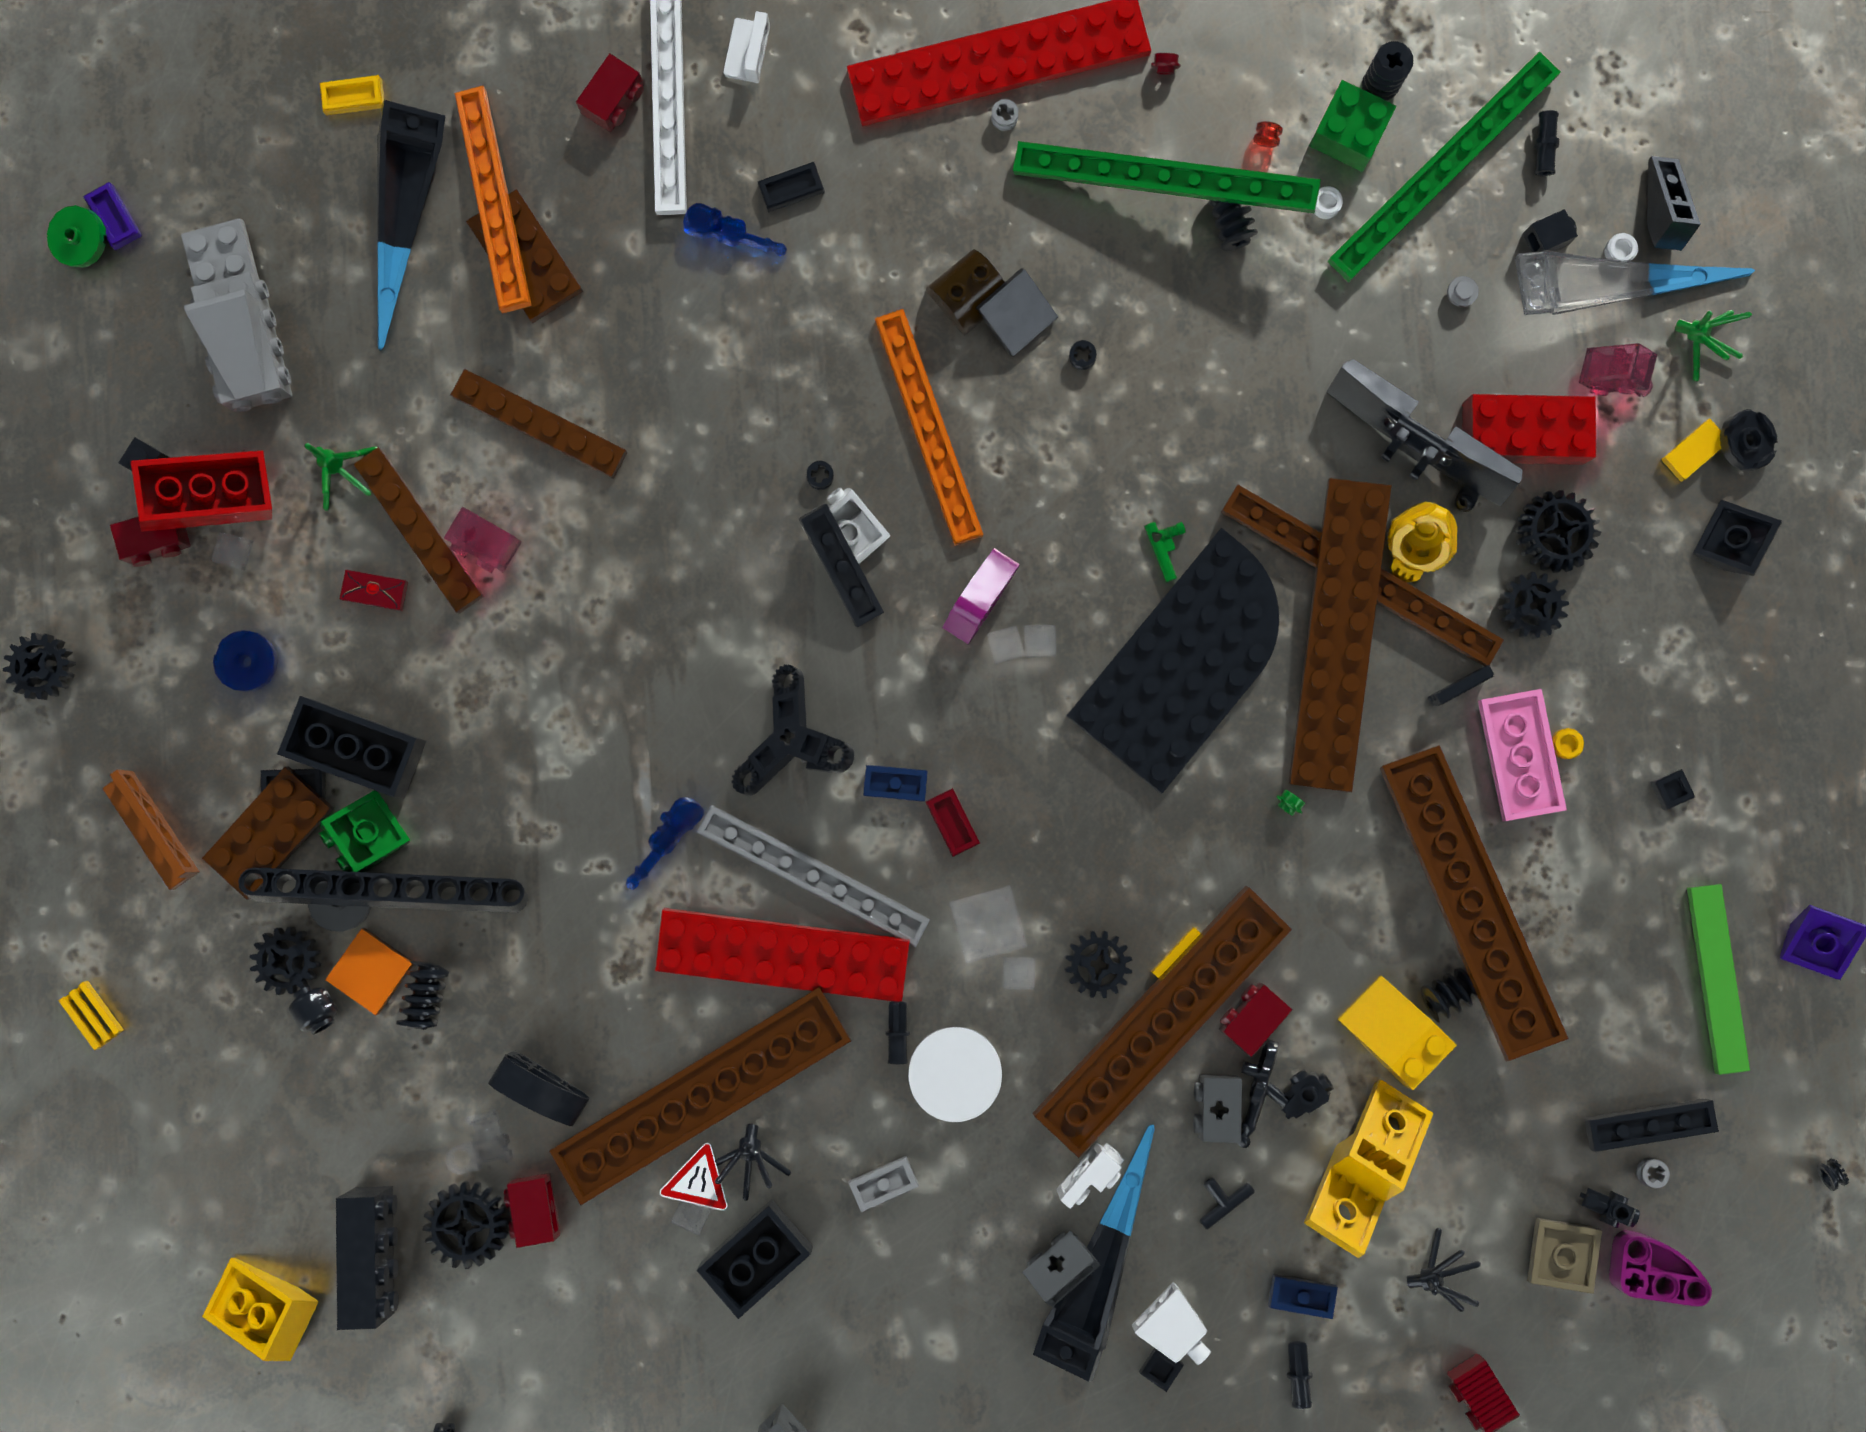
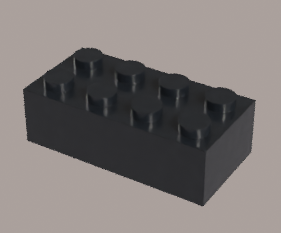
(351, 747)
(366, 1257)

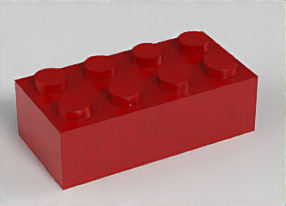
(1534, 427)
(201, 490)

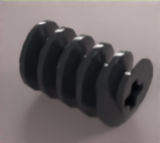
(1388, 70)
(1233, 224)
(1448, 993)
(423, 996)

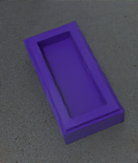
(114, 215)

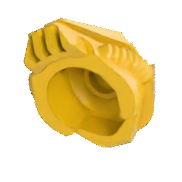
(1421, 540)

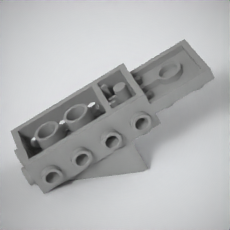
(234, 318)

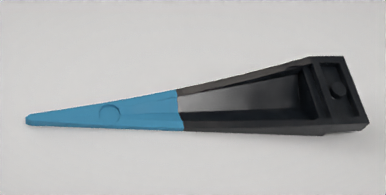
(406, 161)
(1082, 1320)

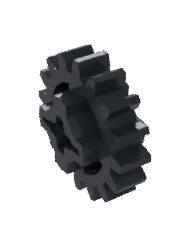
(1539, 617)
(45, 664)
(1101, 948)
(277, 952)

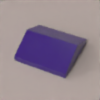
(1823, 941)

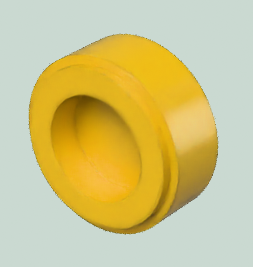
(1567, 743)

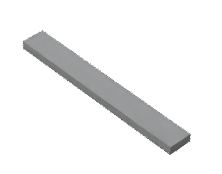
(813, 875)

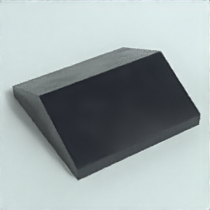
(1737, 538)

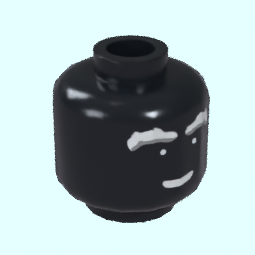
(313, 1009)

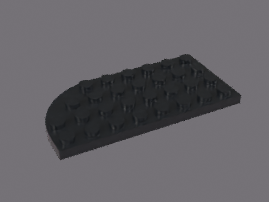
(1185, 664)

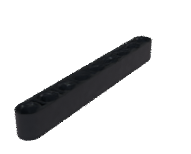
(370, 884)

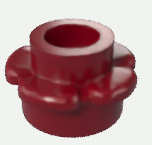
(1166, 63)

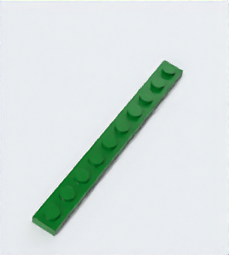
(1443, 167)
(1167, 177)

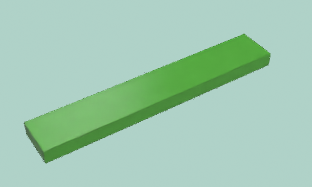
(1718, 979)

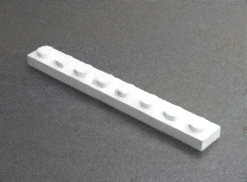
(668, 107)

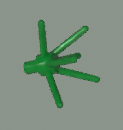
(1700, 332)
(332, 463)

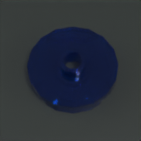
(230, 661)

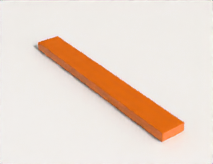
(492, 200)
(929, 427)

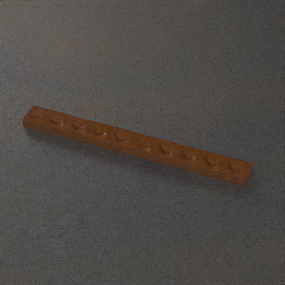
(1392, 592)

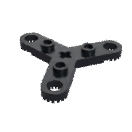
(808, 744)

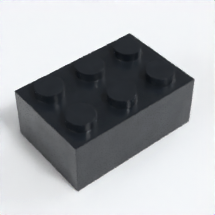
(755, 1259)

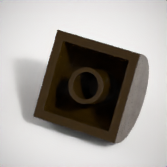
(964, 288)

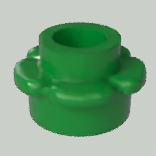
(1290, 803)

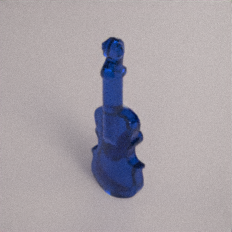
(709, 223)
(676, 822)

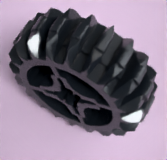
(1560, 543)
(465, 1250)

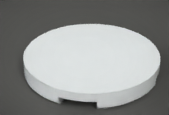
(955, 1074)

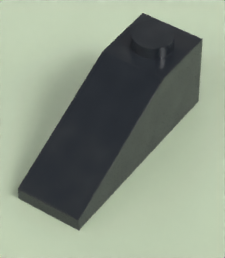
(1670, 206)

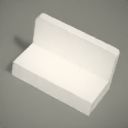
(747, 48)

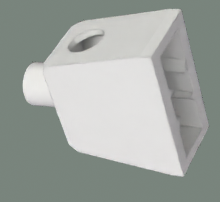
(1173, 1327)

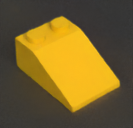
(1396, 1033)
(260, 1311)

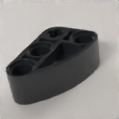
(538, 1089)

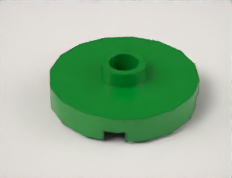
(88, 239)

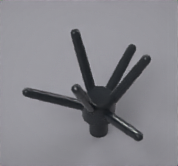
(749, 1150)
(1433, 1277)

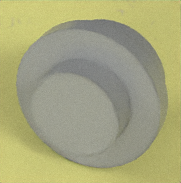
(1462, 291)

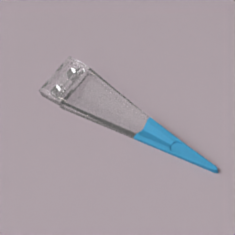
(1572, 282)

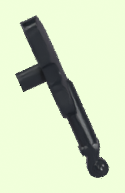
(1258, 1088)

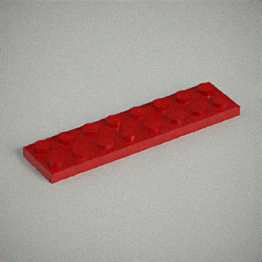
(782, 955)

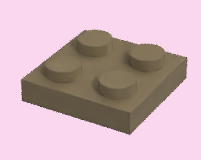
(1564, 1255)

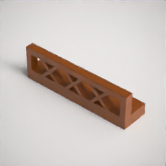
(150, 829)

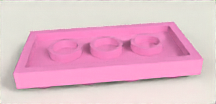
(1522, 755)

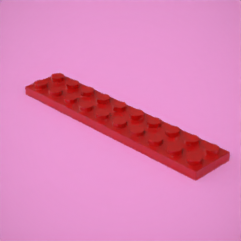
(998, 60)

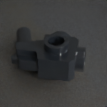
(1306, 1093)
(1612, 1208)

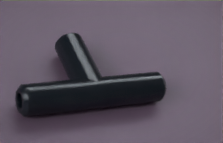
(1225, 1203)

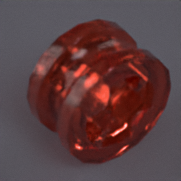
(1268, 134)

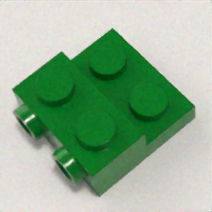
(363, 833)

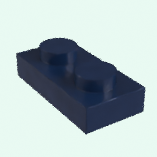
(895, 783)
(1303, 1296)

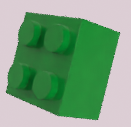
(1352, 125)

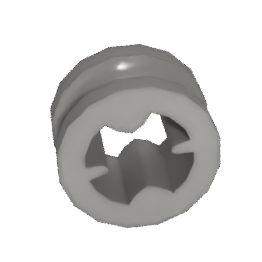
(998, 121)
(1642, 1175)

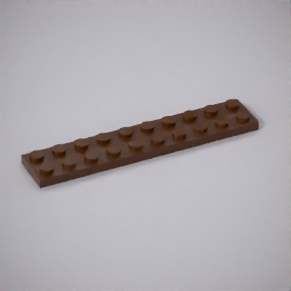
(1340, 634)
(1473, 904)
(1162, 1021)
(700, 1096)

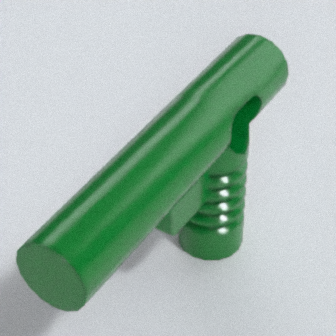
(1164, 546)

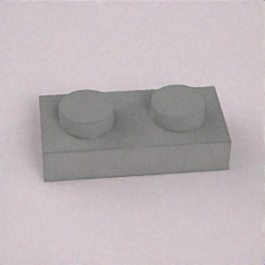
(883, 1183)

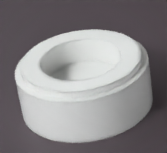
(1328, 202)
(1621, 247)

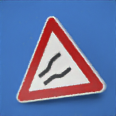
(696, 1182)

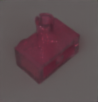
(1618, 369)
(482, 540)

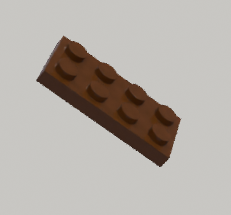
(546, 273)
(268, 829)

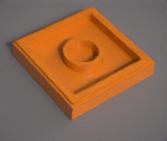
(369, 971)

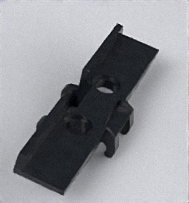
(1471, 461)

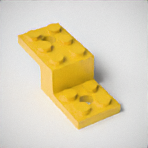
(1369, 1168)

